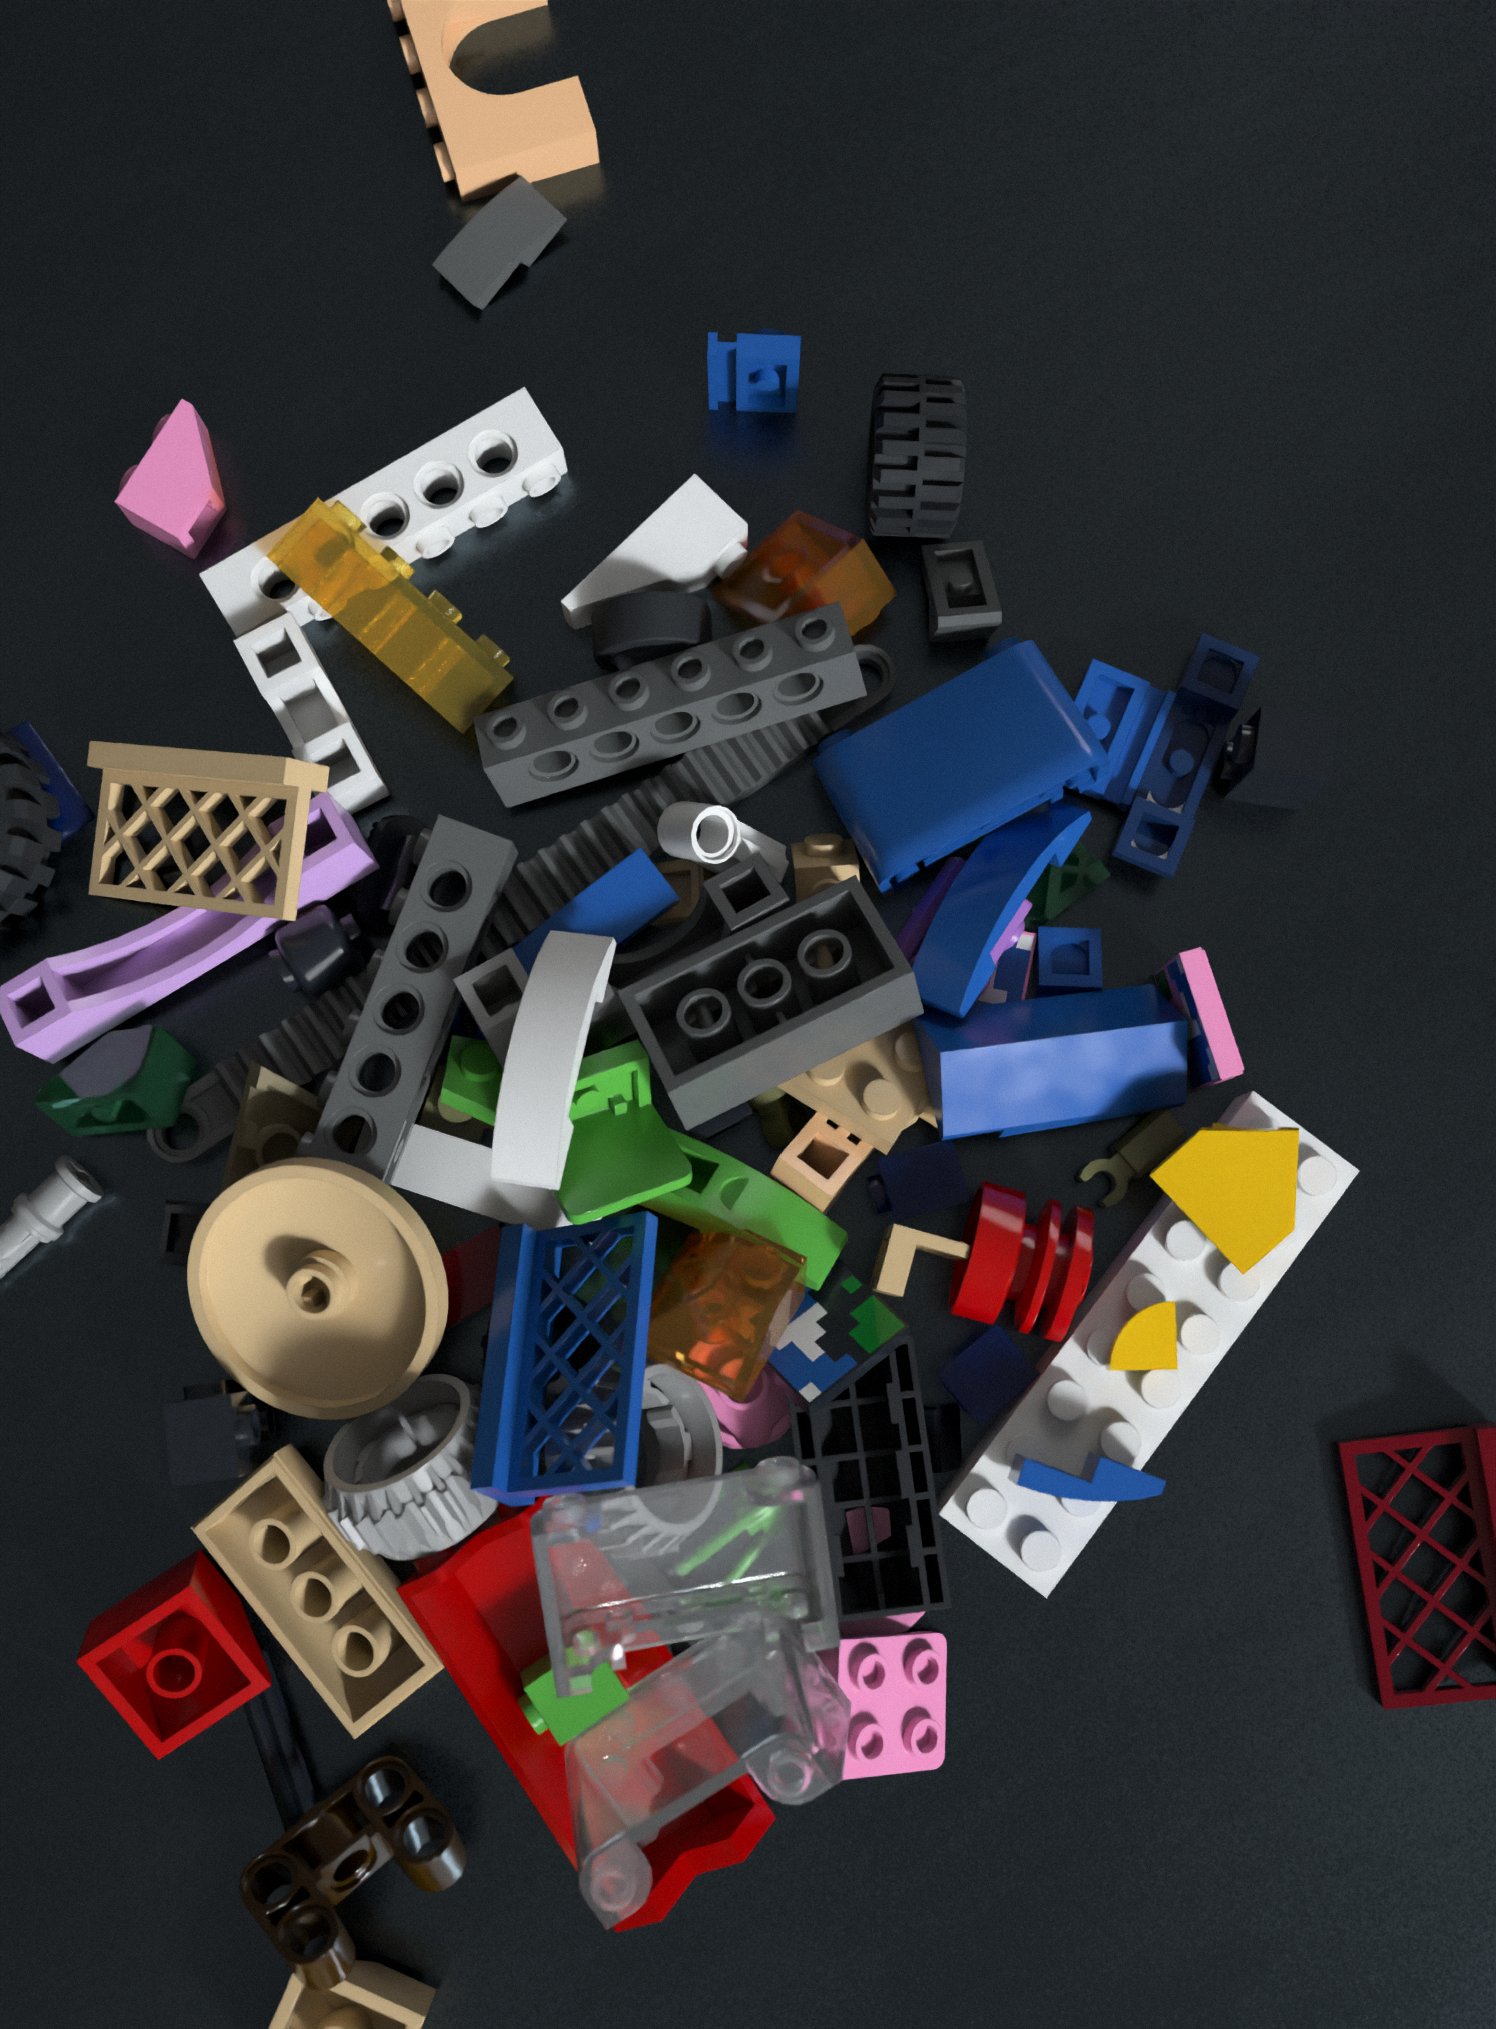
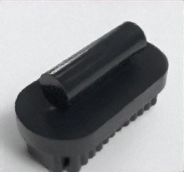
(393, 847)

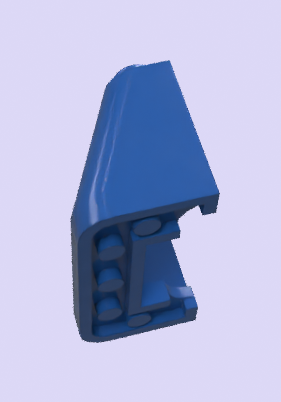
(958, 763)

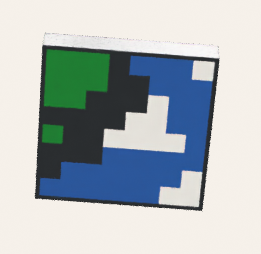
(834, 1340)

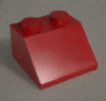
(175, 1655)

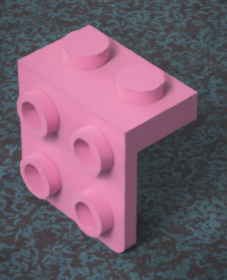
(895, 1701)

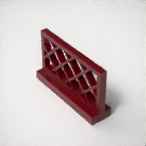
(1478, 1458)

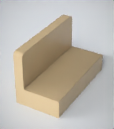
(897, 1253)

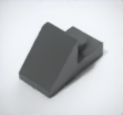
(960, 592)

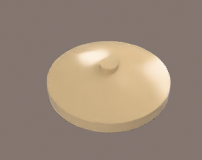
(317, 1288)

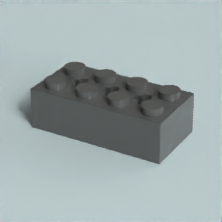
(772, 1001)

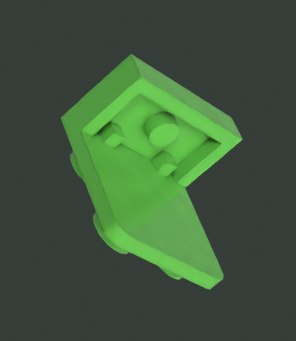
(618, 1139)

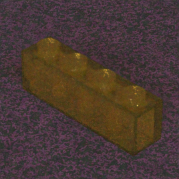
(390, 615)

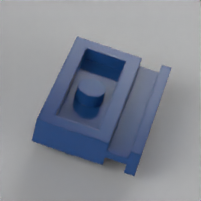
(755, 371)
(1127, 722)

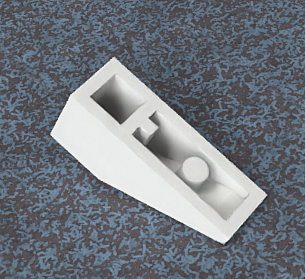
(672, 550)

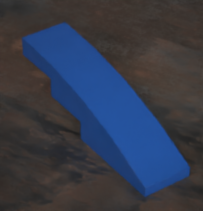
(613, 906)

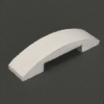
(546, 1057)

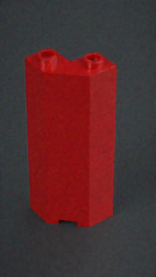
(487, 1626)

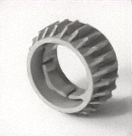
(675, 1423)
(405, 1472)

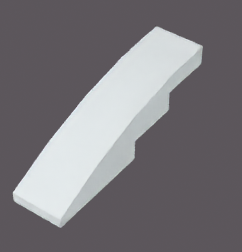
(460, 1176)

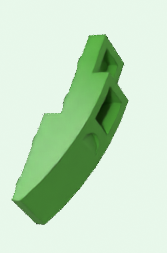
(737, 1197)

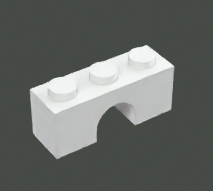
(311, 710)

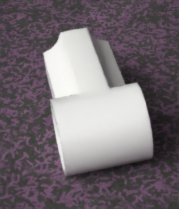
(721, 841)

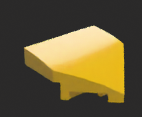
(1236, 1187)

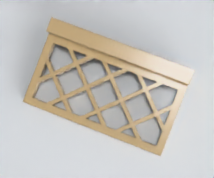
(217, 776)

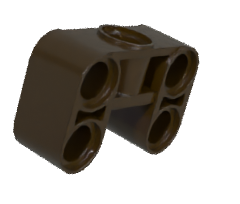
(337, 1850)

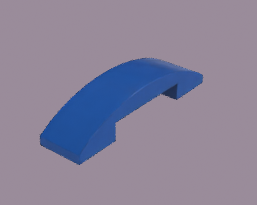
(984, 899)

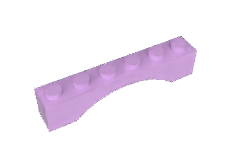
(92, 990)

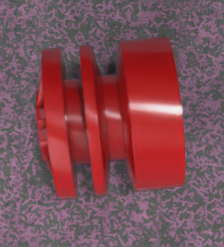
(1022, 1262)

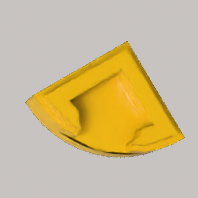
(1146, 1340)

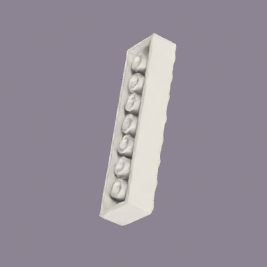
(1126, 1412)

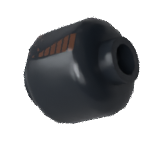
(318, 950)

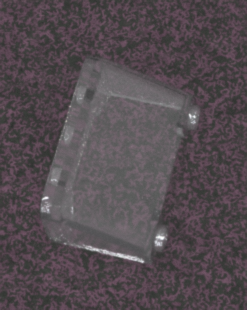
(683, 1566)
(687, 1734)

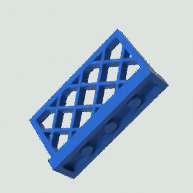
(524, 1359)

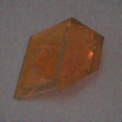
(806, 568)
(725, 1307)

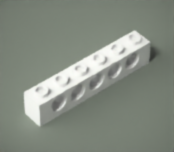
(403, 491)

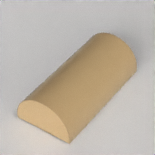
(318, 1592)

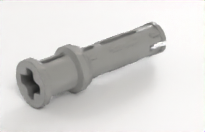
(43, 1212)

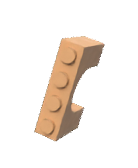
(487, 135)

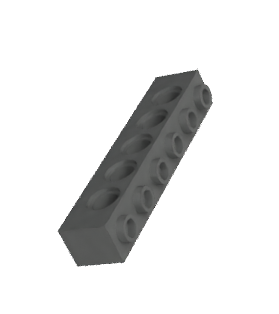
(670, 705)
(439, 853)

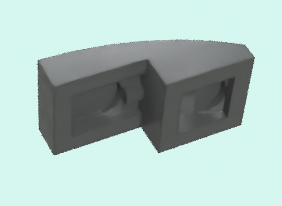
(496, 240)

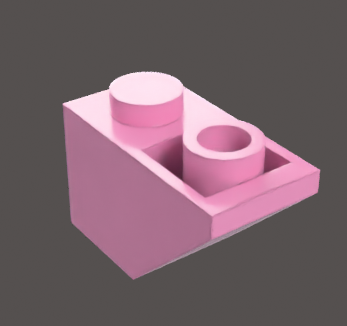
(176, 484)

